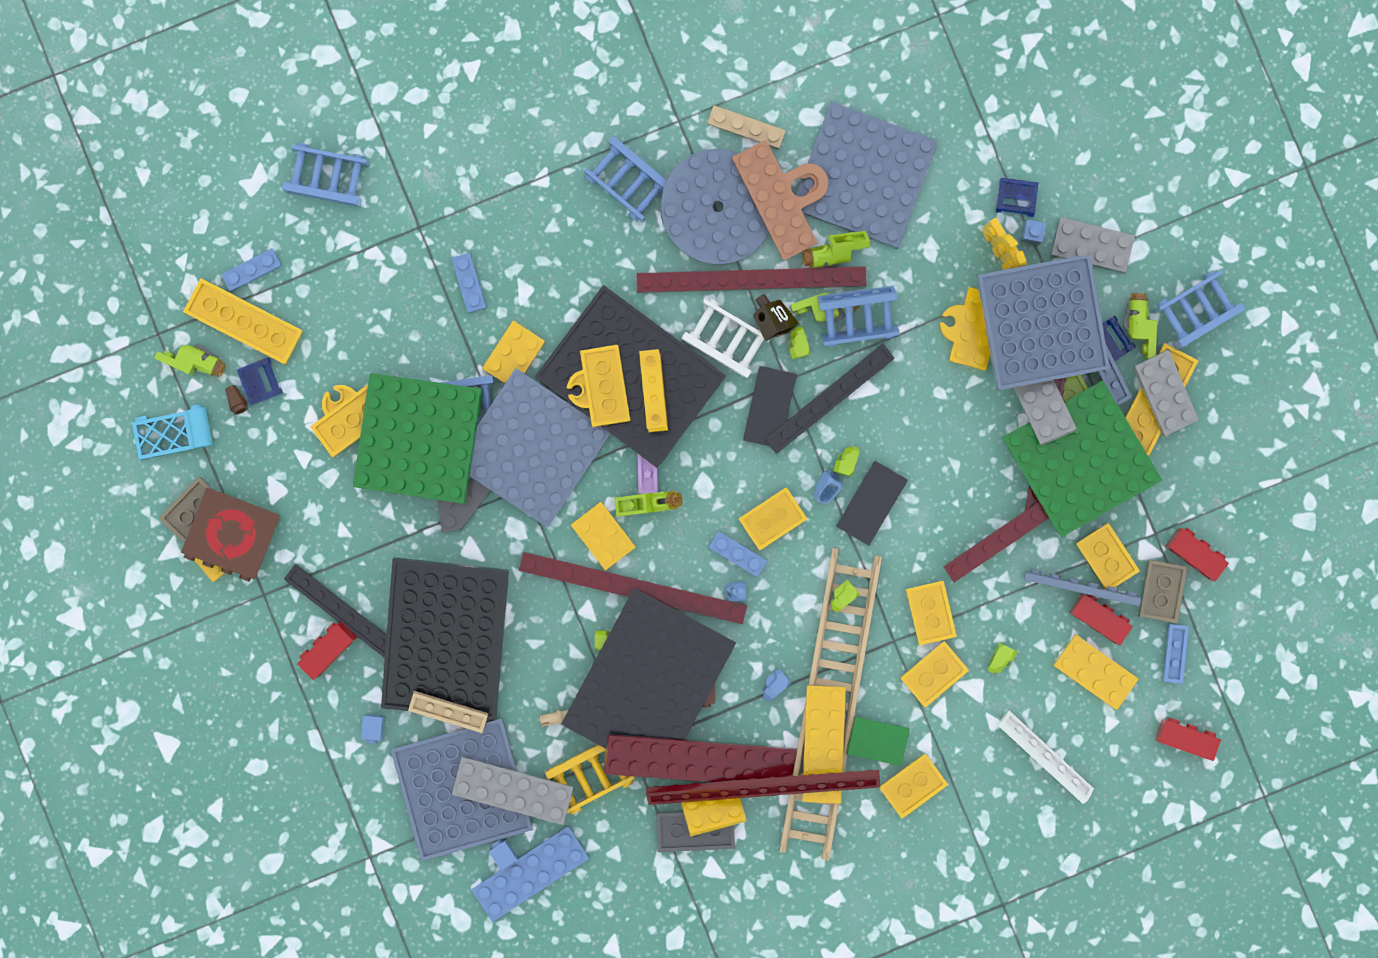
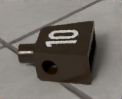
(773, 318)

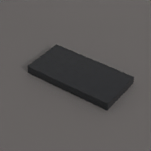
(769, 403)
(871, 503)

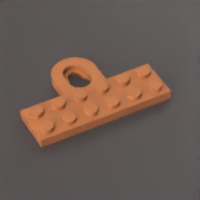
(775, 199)

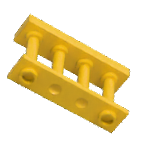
(653, 390)
(574, 765)

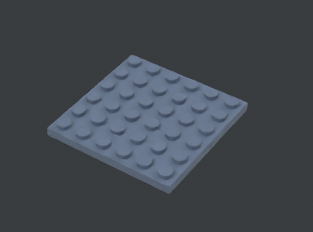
(870, 173)
(1043, 322)
(533, 447)
(427, 779)

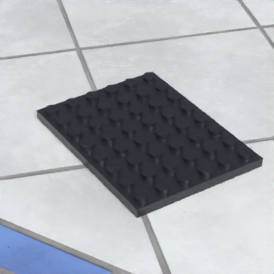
(686, 376)
(444, 634)
(648, 674)

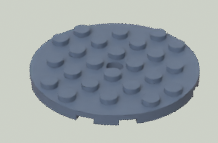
(689, 213)

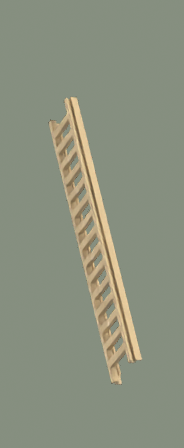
(853, 688)

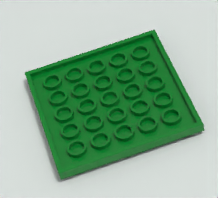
(417, 438)
(1087, 469)

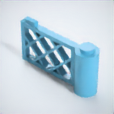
(195, 424)

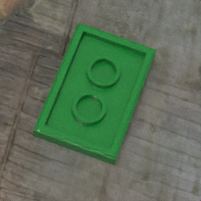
(877, 741)

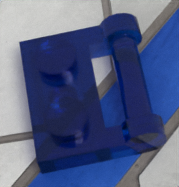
(1017, 190)
(1112, 346)
(253, 383)

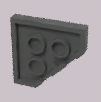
(455, 515)

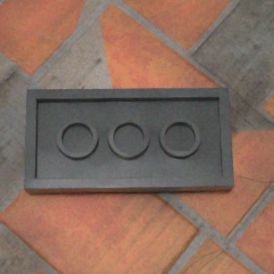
(675, 836)

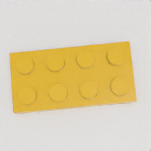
(1095, 672)

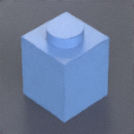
(1033, 232)
(373, 728)
(503, 853)

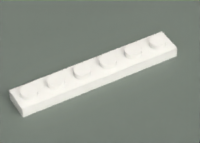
(1046, 757)

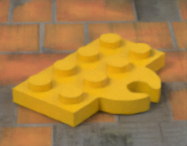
(1003, 245)
(968, 332)
(601, 386)
(342, 419)

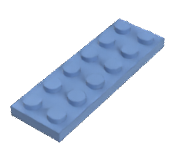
(530, 873)

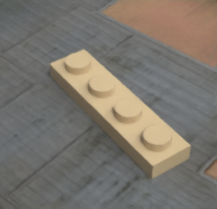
(745, 127)
(448, 712)

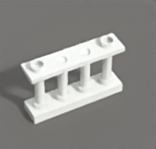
(709, 348)

